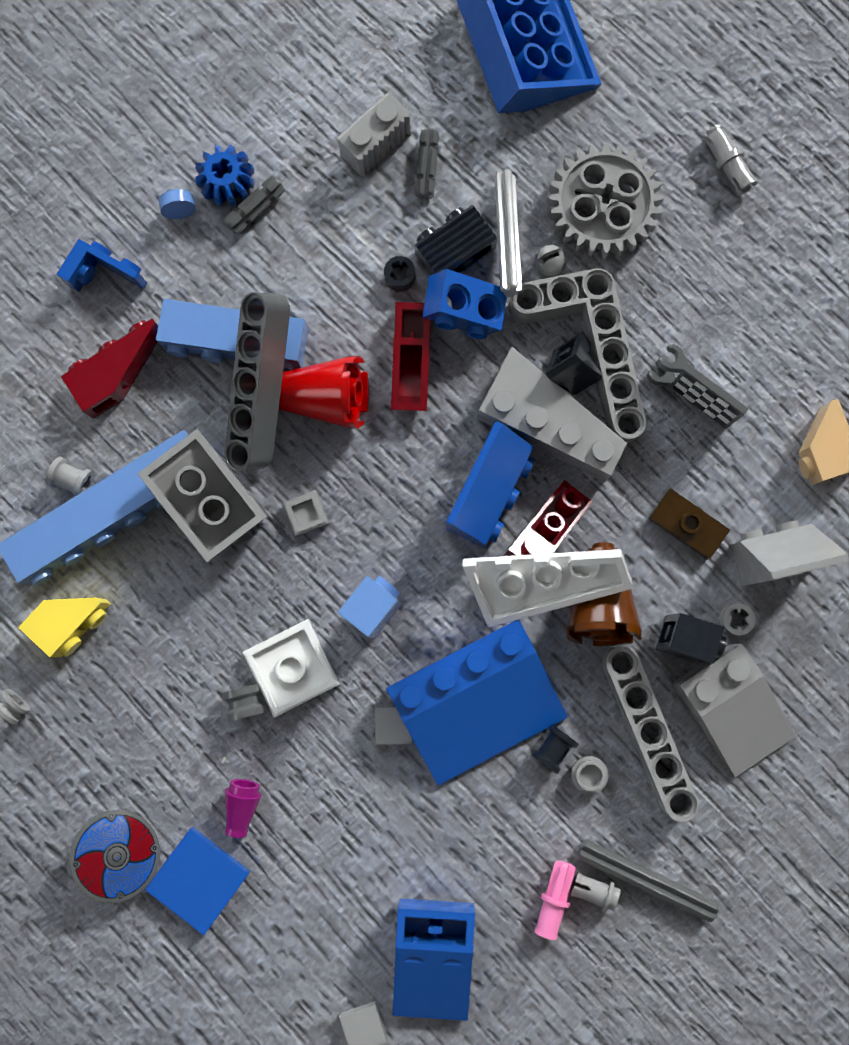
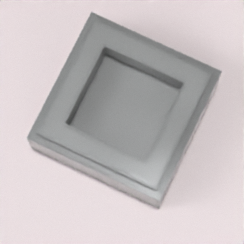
(305, 513)
(390, 727)
(363, 1025)

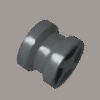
(243, 702)

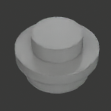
(589, 774)

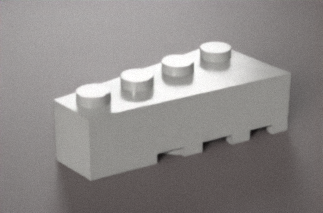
(550, 418)

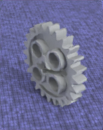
(611, 170)

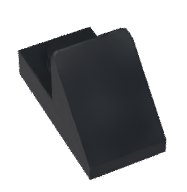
(572, 366)

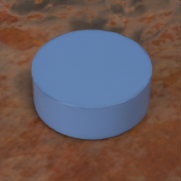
(176, 204)

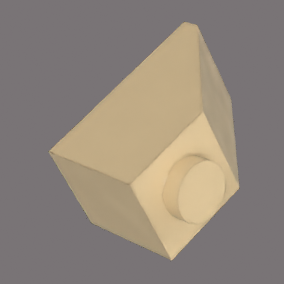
(826, 446)

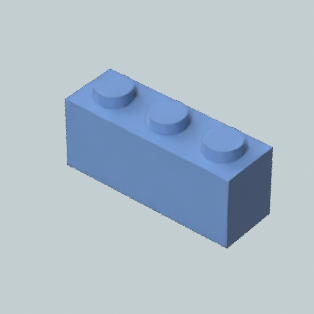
(371, 606)

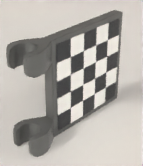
(698, 389)

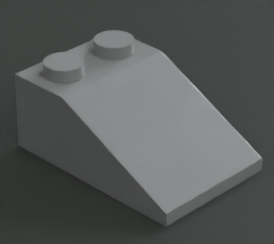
(202, 495)
(784, 553)
(735, 709)

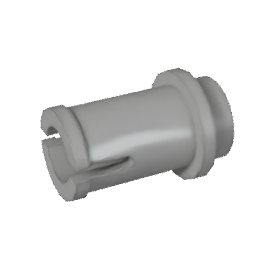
(598, 892)

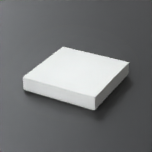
(291, 668)

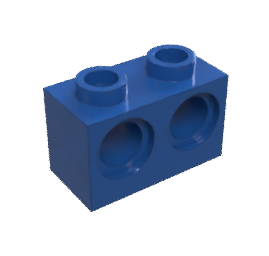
(466, 296)

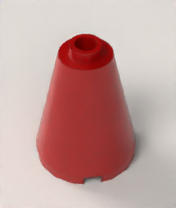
(327, 392)

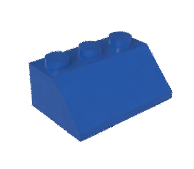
(491, 486)

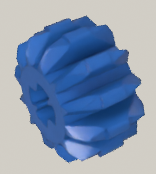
(219, 166)

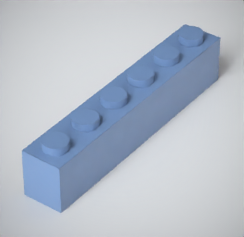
(83, 521)

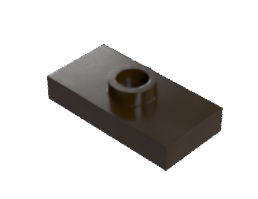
(689, 524)

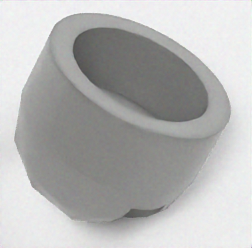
(553, 265)

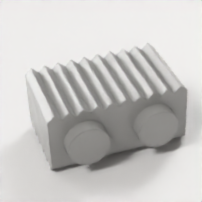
(374, 134)

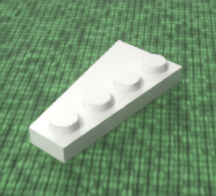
(539, 583)

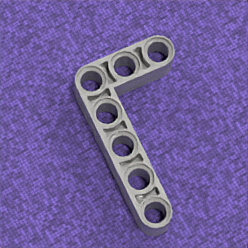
(601, 340)

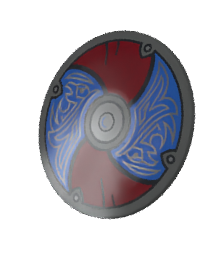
(114, 856)

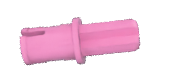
(555, 900)

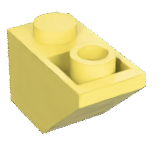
(61, 622)

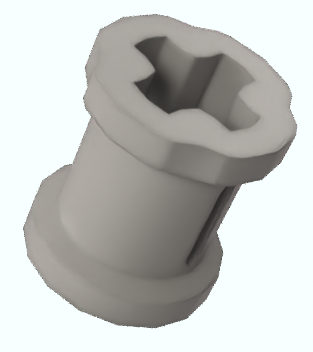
(68, 477)

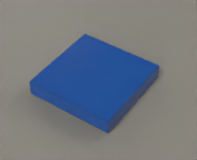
(198, 880)

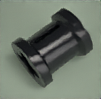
(554, 749)

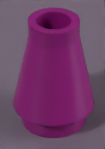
(240, 805)

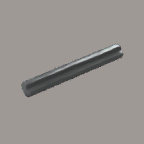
(648, 880)

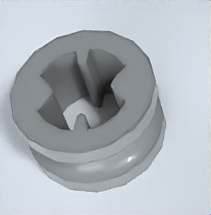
(748, 621)
(12, 706)

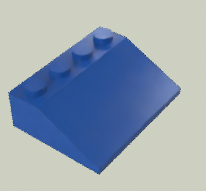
(529, 51)
(477, 702)

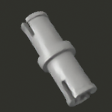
(729, 159)

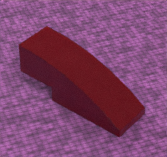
(410, 358)

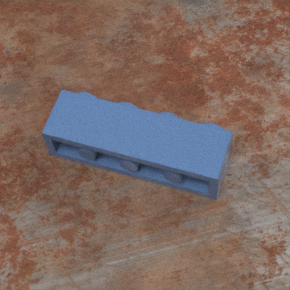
(214, 331)

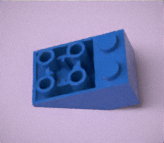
(433, 959)

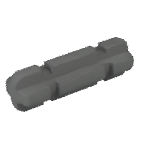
(427, 164)
(254, 205)

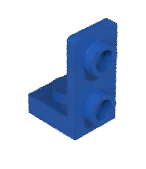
(81, 262)

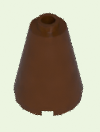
(607, 619)

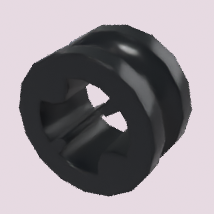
(397, 285)

